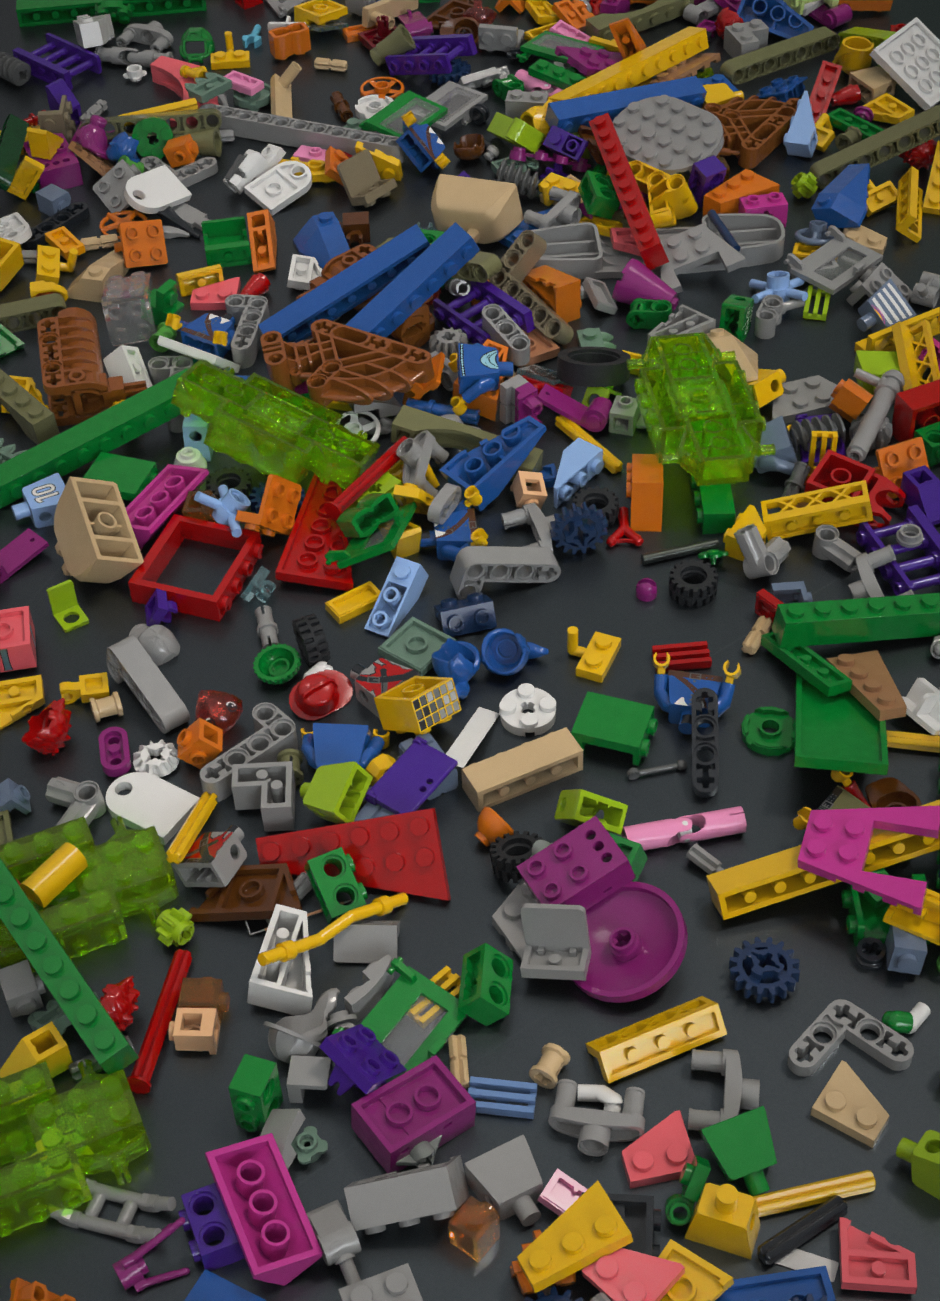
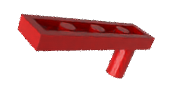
(824, 88)

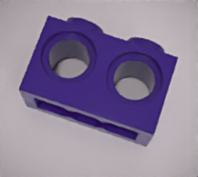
(705, 177)
(210, 1228)

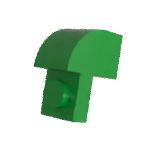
(165, 301)

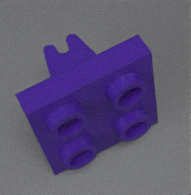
(360, 1060)

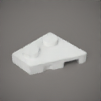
(302, 271)

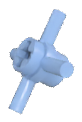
(778, 284)
(226, 506)

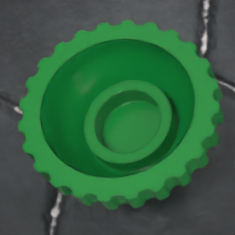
(277, 664)

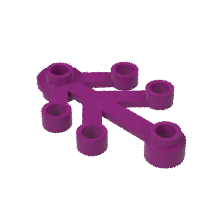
(519, 154)

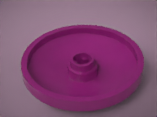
(634, 943)

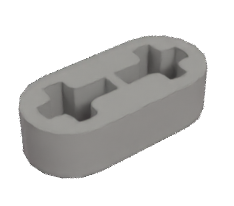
(444, 503)

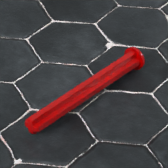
(363, 482)
(159, 1023)

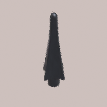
(170, 218)

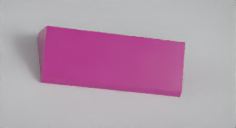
(162, 500)
(264, 1209)

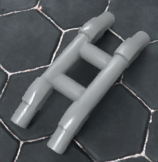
(122, 1227)

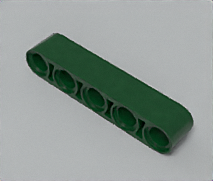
(11, 145)

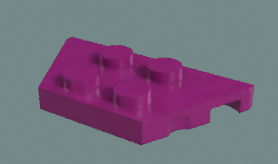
(587, 60)

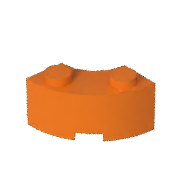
(849, 399)

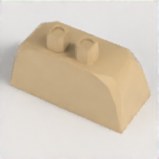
(479, 206)
(95, 532)

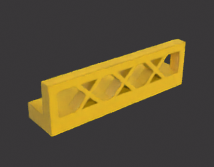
(909, 206)
(884, 339)
(909, 351)
(799, 521)
(657, 1038)

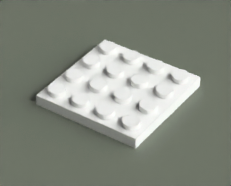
(913, 62)

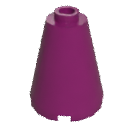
(642, 283)

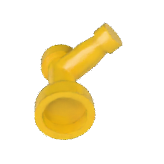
(197, 72)

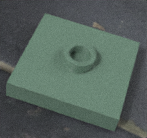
(413, 645)

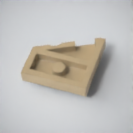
(867, 238)
(851, 1107)

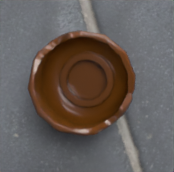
(469, 147)

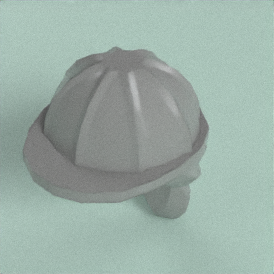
(302, 1033)

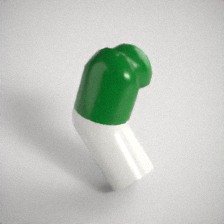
(907, 1022)

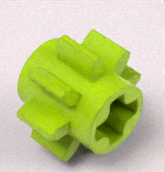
(804, 185)
(175, 927)

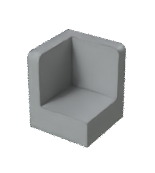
(307, 1073)

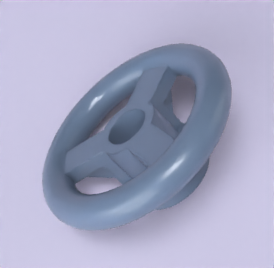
(816, 233)

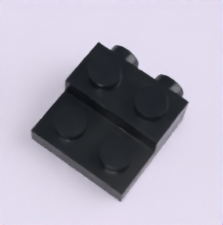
(640, 1219)

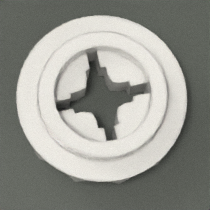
(160, 768)

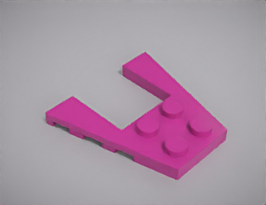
(839, 843)

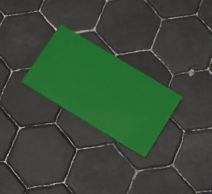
(837, 733)

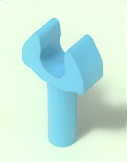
(253, 37)

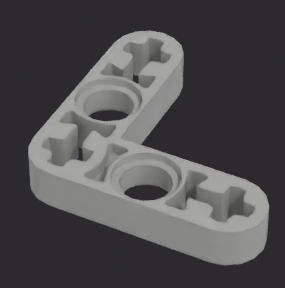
(188, 174)
(842, 1029)

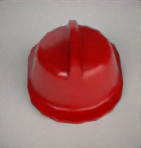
(320, 694)

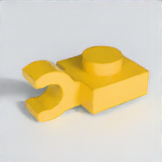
(89, 686)

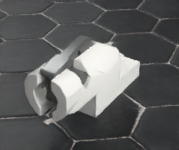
(251, 166)

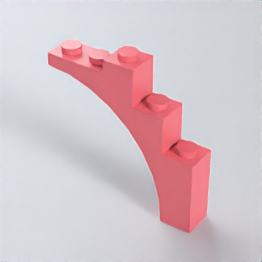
(167, 73)

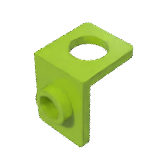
(601, 391)
(65, 603)

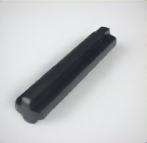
(802, 1230)

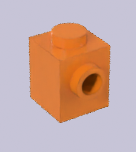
(181, 151)

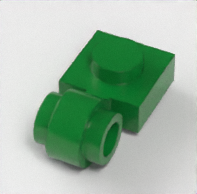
(693, 1180)

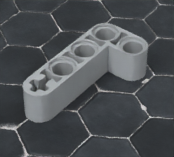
(248, 313)
(163, 368)
(501, 564)
(132, 664)
(272, 734)

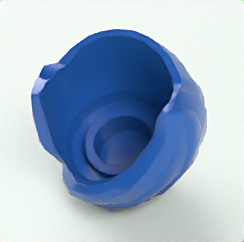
(122, 145)
(508, 652)
(457, 661)

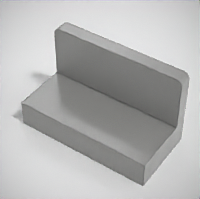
(367, 941)

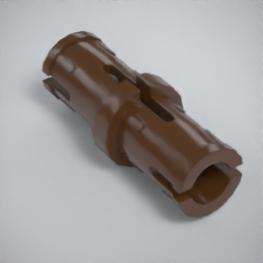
(341, 106)

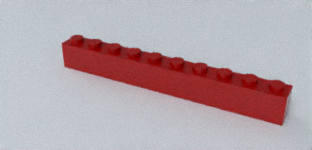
(628, 192)

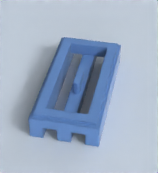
(504, 1092)

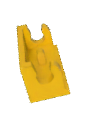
(924, 926)

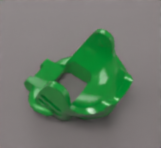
(196, 34)

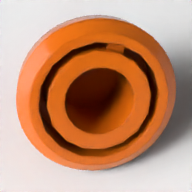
(491, 826)

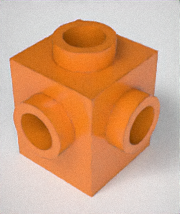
(200, 743)

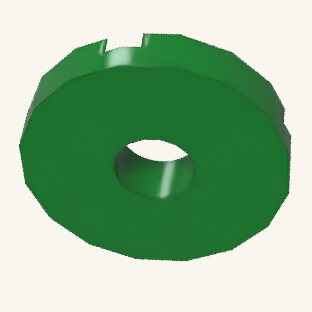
(769, 743)

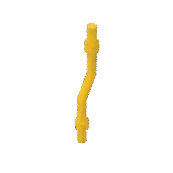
(289, 950)

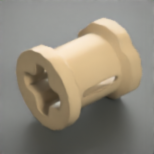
(106, 706)
(549, 1065)

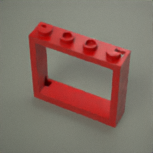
(191, 602)

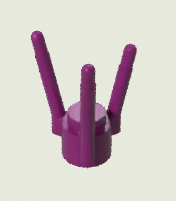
(133, 1267)

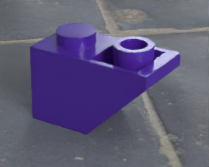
(54, 94)
(565, 143)
(923, 490)

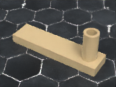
(389, 8)
(281, 91)

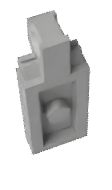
(484, 77)

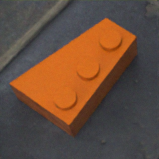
(726, 196)
(557, 290)
(489, 401)
(645, 489)

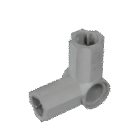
(760, 558)
(80, 798)

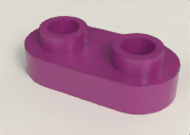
(114, 751)

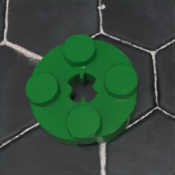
(116, 9)
(147, 126)

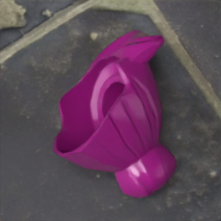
(94, 136)

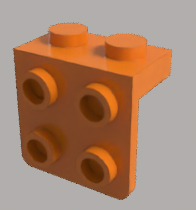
(276, 508)

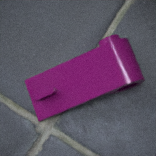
(833, 16)
(416, 23)
(592, 418)
(20, 552)

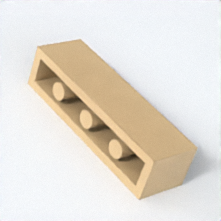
(522, 769)

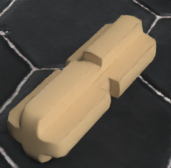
(334, 65)
(104, 241)
(753, 639)
(458, 1059)

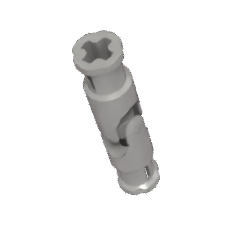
(116, 56)

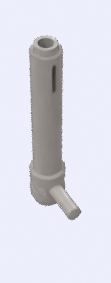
(884, 396)

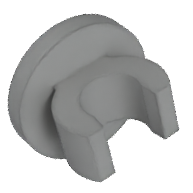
(341, 1019)

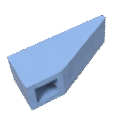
(802, 134)
(577, 466)
(397, 596)

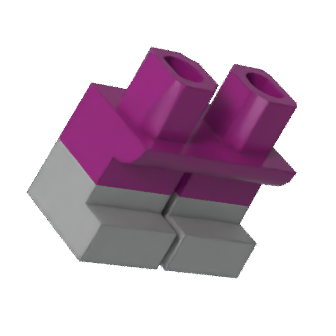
(518, 400)

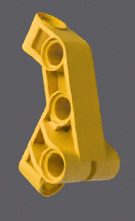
(667, 194)

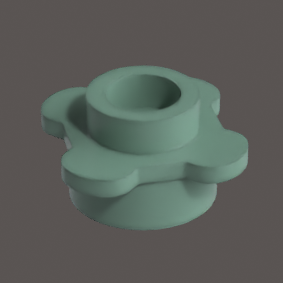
(313, 1152)

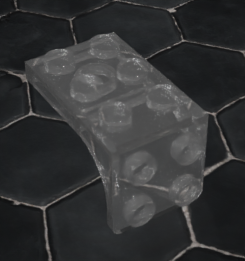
(128, 308)

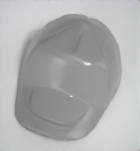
(157, 642)

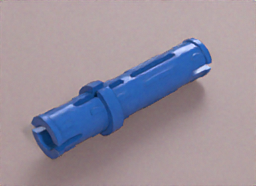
(470, 416)

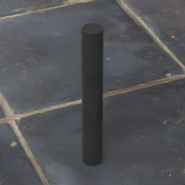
(679, 551)

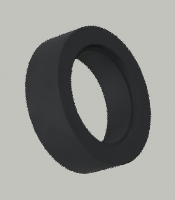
(593, 366)

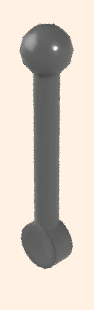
(634, 773)

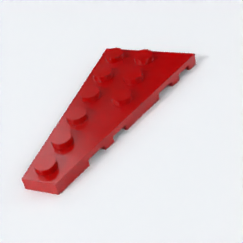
(311, 539)
(388, 852)

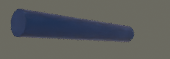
(722, 229)

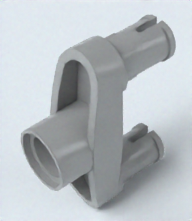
(147, 34)
(563, 213)
(416, 458)
(535, 518)
(868, 586)
(738, 1091)
(593, 1126)

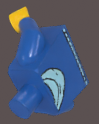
(477, 373)

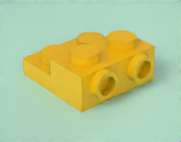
(319, 11)

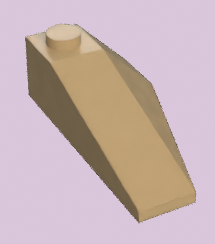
(91, 282)
(746, 356)

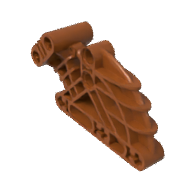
(753, 126)
(367, 370)

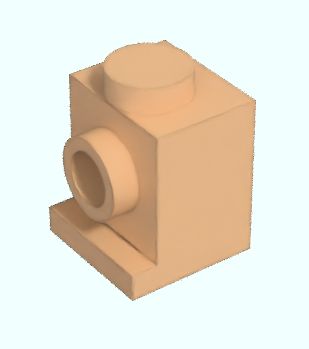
(529, 494)
(195, 1030)

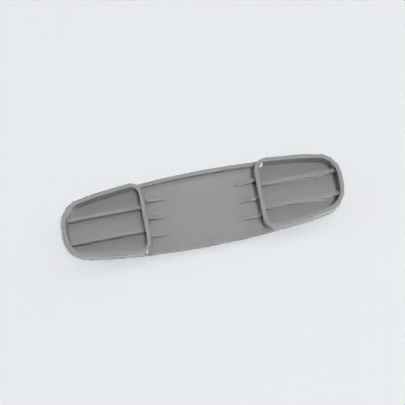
(584, 253)

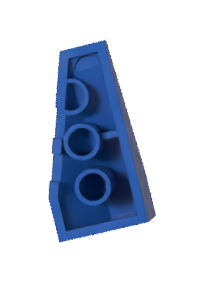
(777, 15)
(844, 199)
(321, 238)
(494, 461)

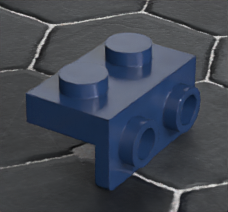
(466, 615)

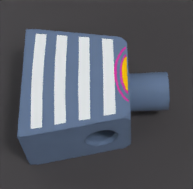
(884, 309)

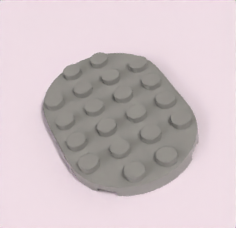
(668, 133)

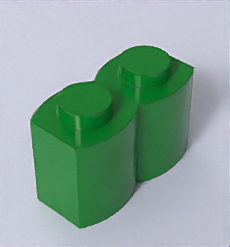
(367, 515)

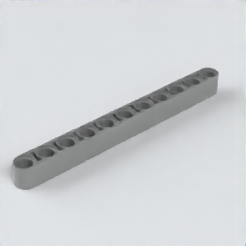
(301, 132)

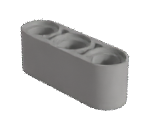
(506, 332)

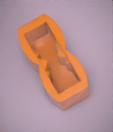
(289, 40)

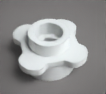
(134, 73)

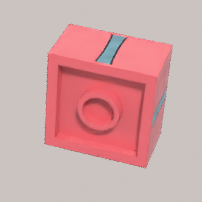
(17, 639)

